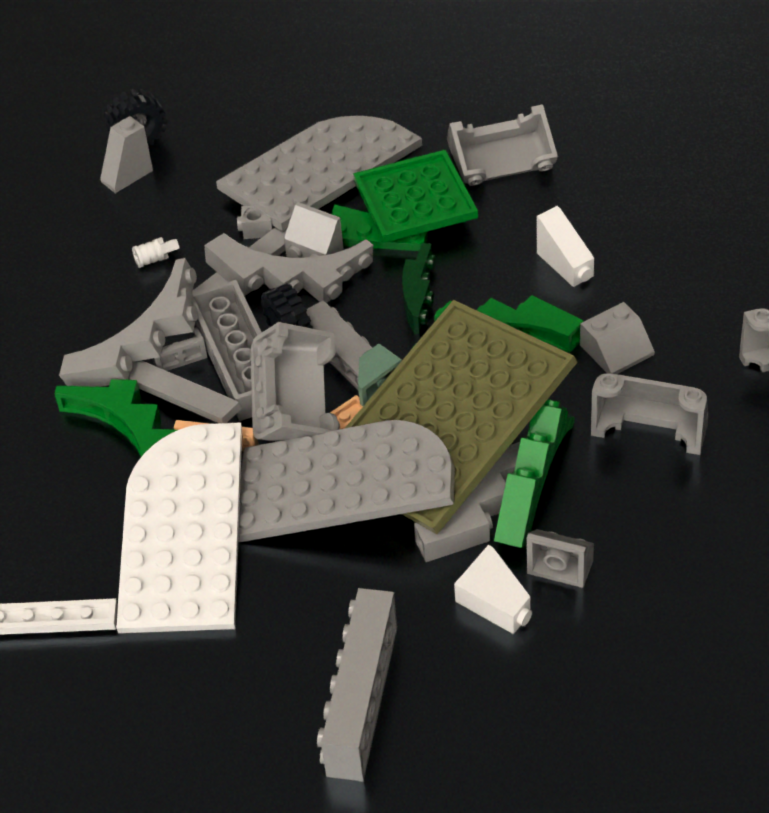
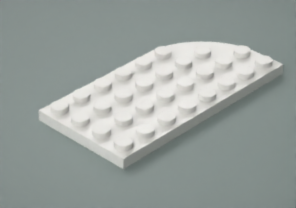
(182, 533)

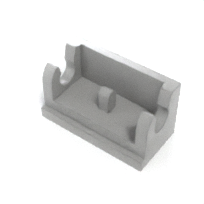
(182, 352)

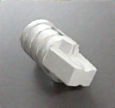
(153, 251)

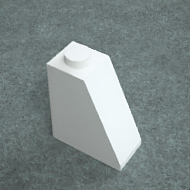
(563, 247)
(494, 592)

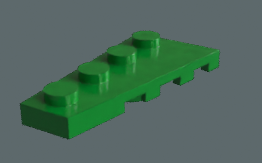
(359, 226)

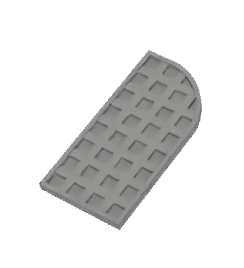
(317, 165)
(342, 478)

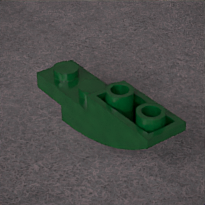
(416, 287)

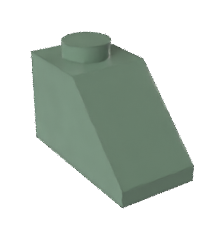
(374, 369)

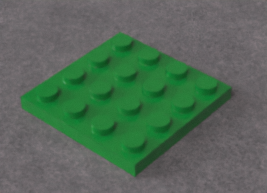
(415, 196)

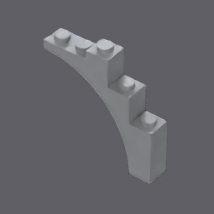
(317, 275)
(141, 340)
(472, 520)

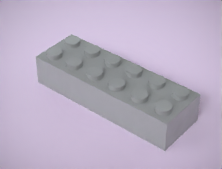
(228, 336)
(358, 685)

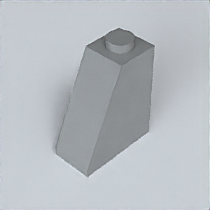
(126, 155)

